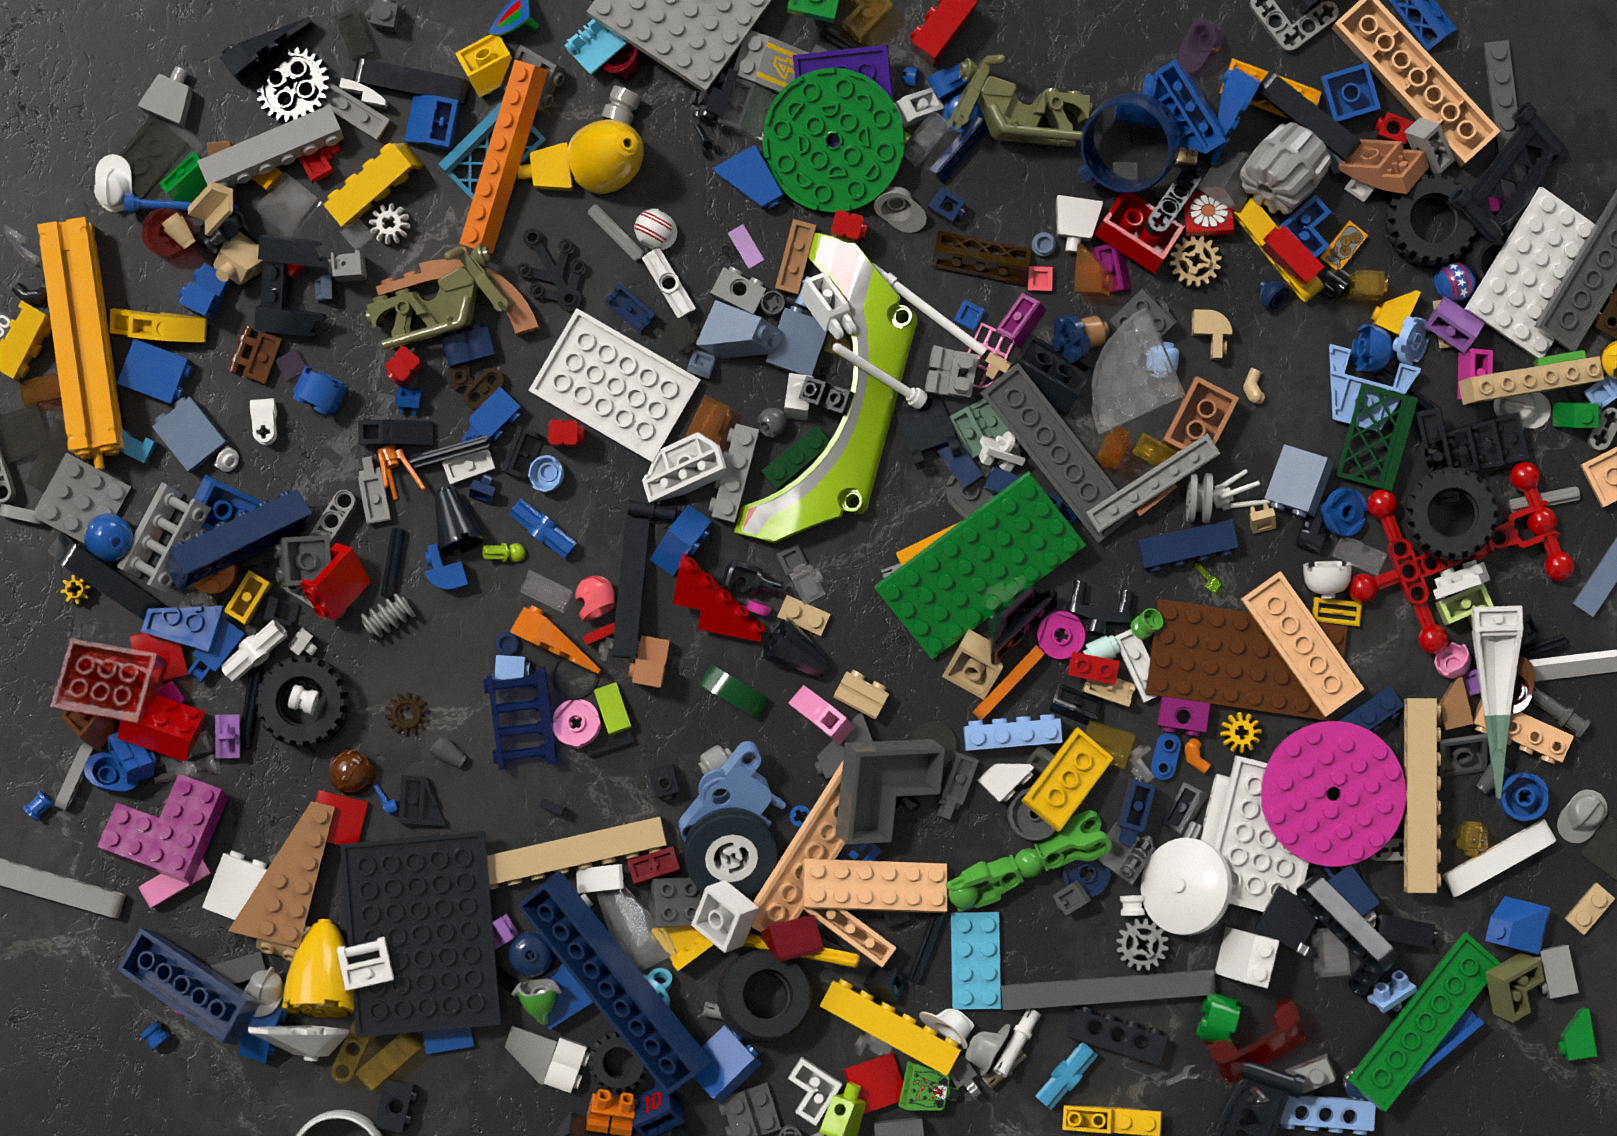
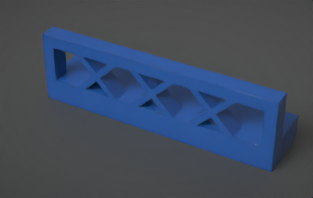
(1430, 13)
(1458, 1033)

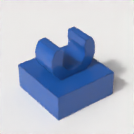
(408, 398)

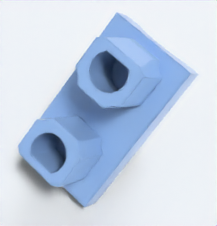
(1391, 995)

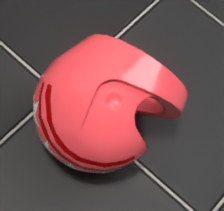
(598, 597)

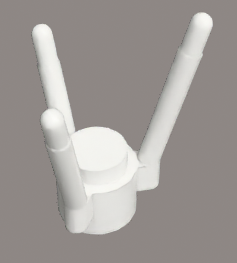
(1223, 496)

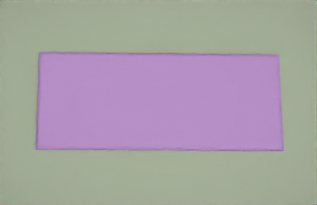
(745, 246)

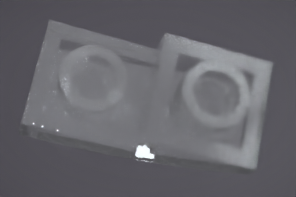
(1359, 555)

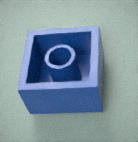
(1350, 92)

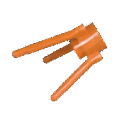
(389, 459)

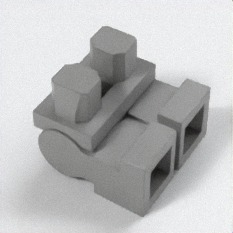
(954, 384)

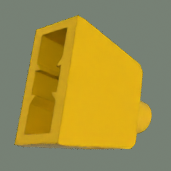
(548, 169)

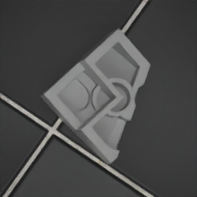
(531, 1051)

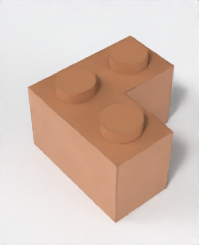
(651, 662)

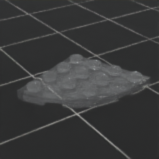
(1132, 374)

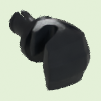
(752, 577)

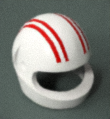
(655, 229)

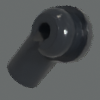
(30, 297)

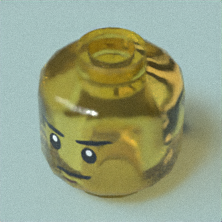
(1472, 838)

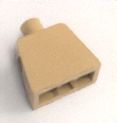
(238, 260)

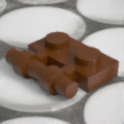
(261, 358)

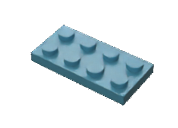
(975, 960)

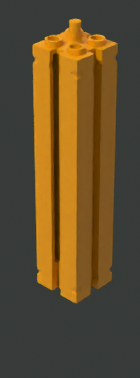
(81, 339)

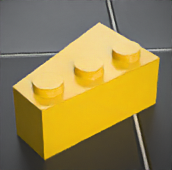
(23, 341)

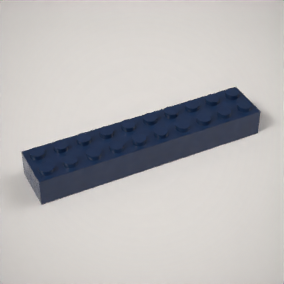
(614, 983)

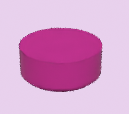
(759, 608)

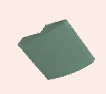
(974, 423)

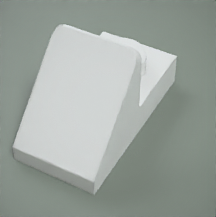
(794, 407)

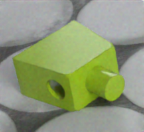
(844, 1113)

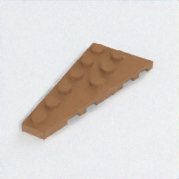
(284, 893)

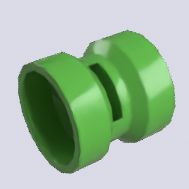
(1146, 623)

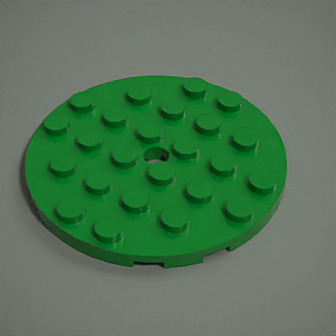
(868, 133)

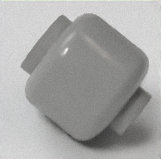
(713, 759)

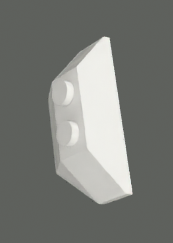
(683, 468)

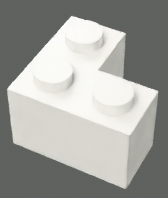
(819, 1088)

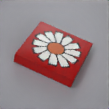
(1206, 216)

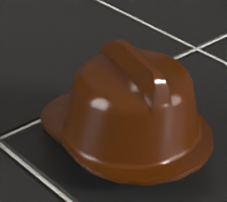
(1523, 685)

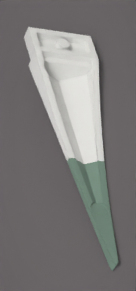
(1497, 647)

